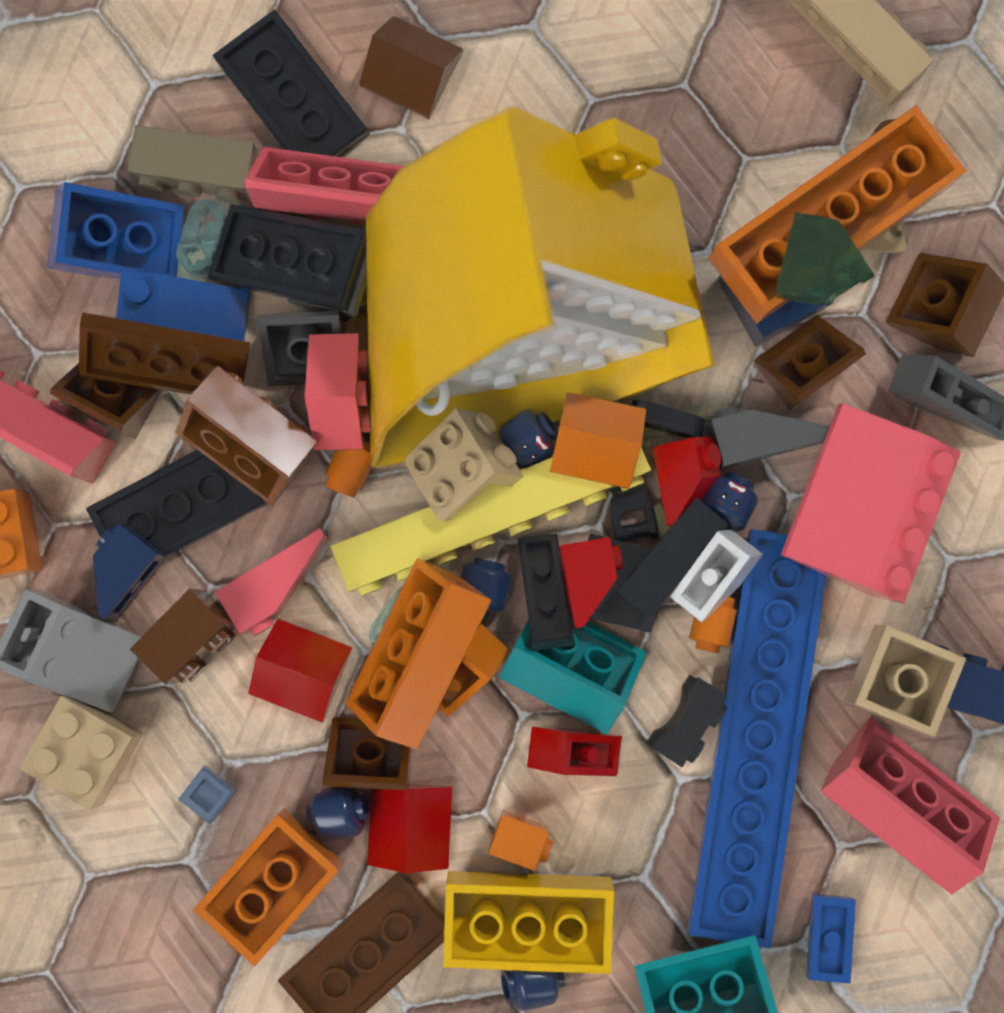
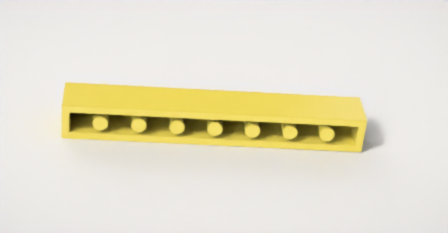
(495, 509)

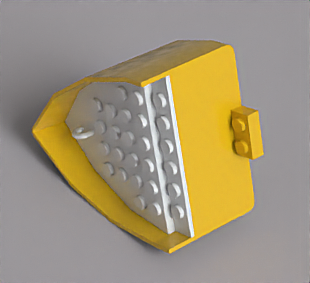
(525, 274)

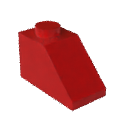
(685, 472)
(589, 575)
(574, 752)

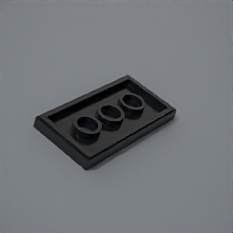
(289, 90)
(289, 257)
(177, 504)

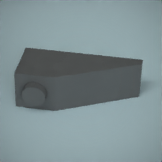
(949, 393)
(760, 435)

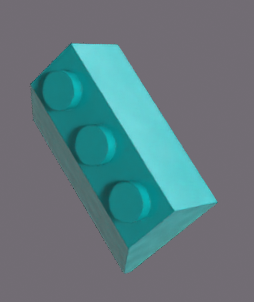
(581, 679)
(708, 980)

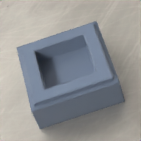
(207, 794)

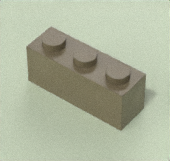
(191, 163)

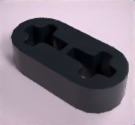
(671, 420)

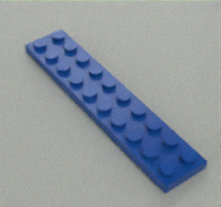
(757, 747)

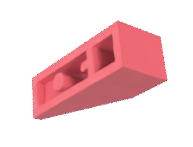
(266, 589)

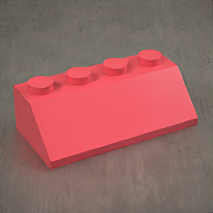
(317, 184)
(51, 432)
(912, 806)

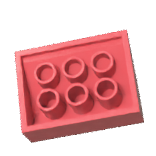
(871, 503)

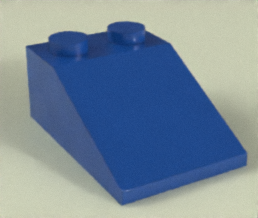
(112, 233)
(183, 304)

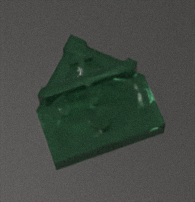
(820, 262)

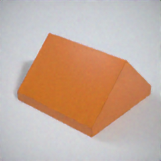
(598, 440)

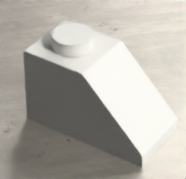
(716, 574)

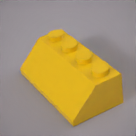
(528, 922)

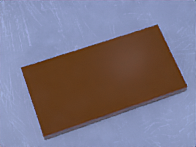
(154, 354)
(367, 951)

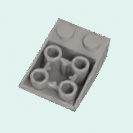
(68, 650)

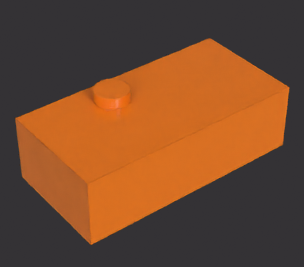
(417, 654)

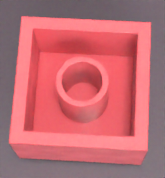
(337, 391)

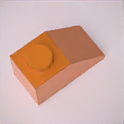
(475, 670)

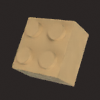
(905, 679)
(81, 752)

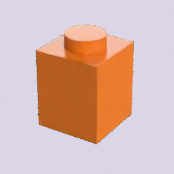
(520, 841)

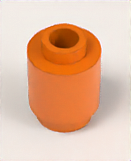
(349, 470)
(716, 629)

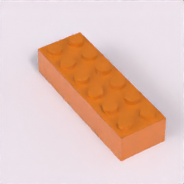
(864, 190)

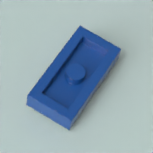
(830, 938)

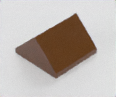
(409, 66)
(807, 360)
(111, 402)
(363, 759)

